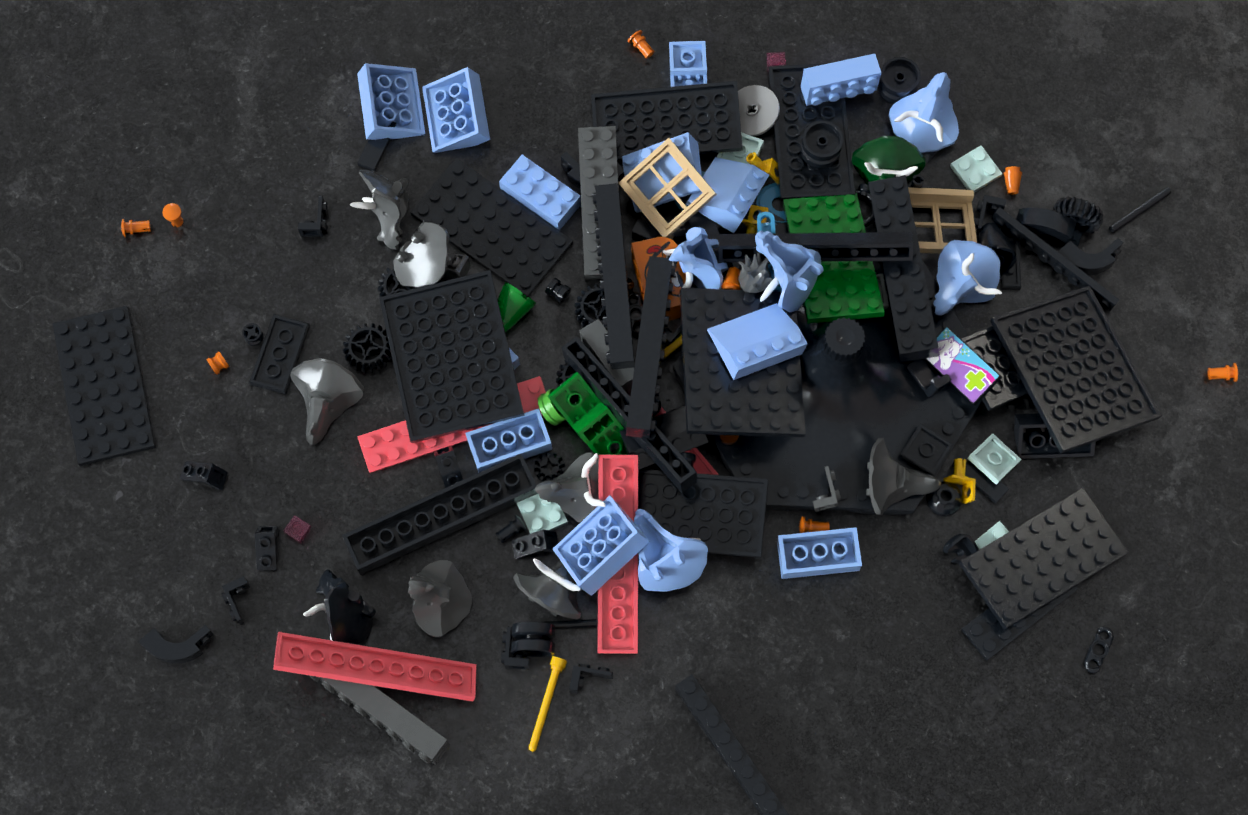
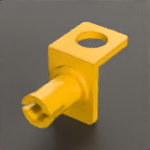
(766, 165)
(751, 223)
(960, 478)

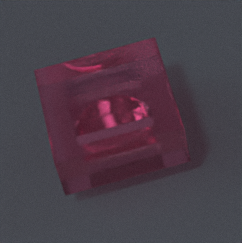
(775, 59)
(297, 529)

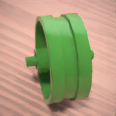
(548, 409)

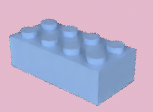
(840, 79)
(540, 192)
(508, 439)
(819, 553)

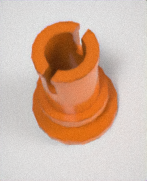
(641, 44)
(172, 213)
(134, 227)
(1224, 372)
(812, 526)

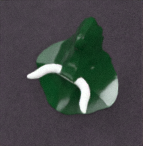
(888, 158)

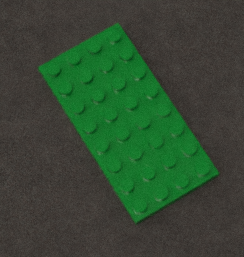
(843, 287)

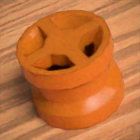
(217, 363)

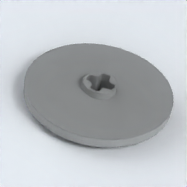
(766, 108)

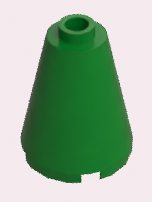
(513, 305)

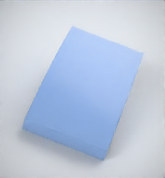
(687, 63)

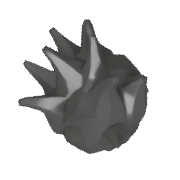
(754, 275)

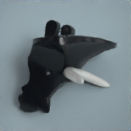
(346, 611)

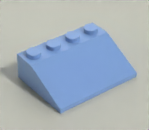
(390, 96)
(456, 111)
(666, 167)
(736, 190)
(757, 340)
(600, 546)

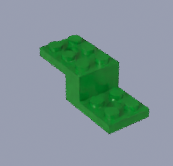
(588, 416)

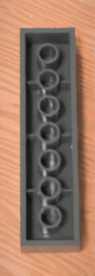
(597, 167)
(392, 716)

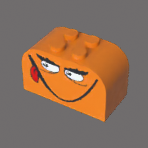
(640, 257)

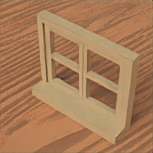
(943, 199)
(647, 206)

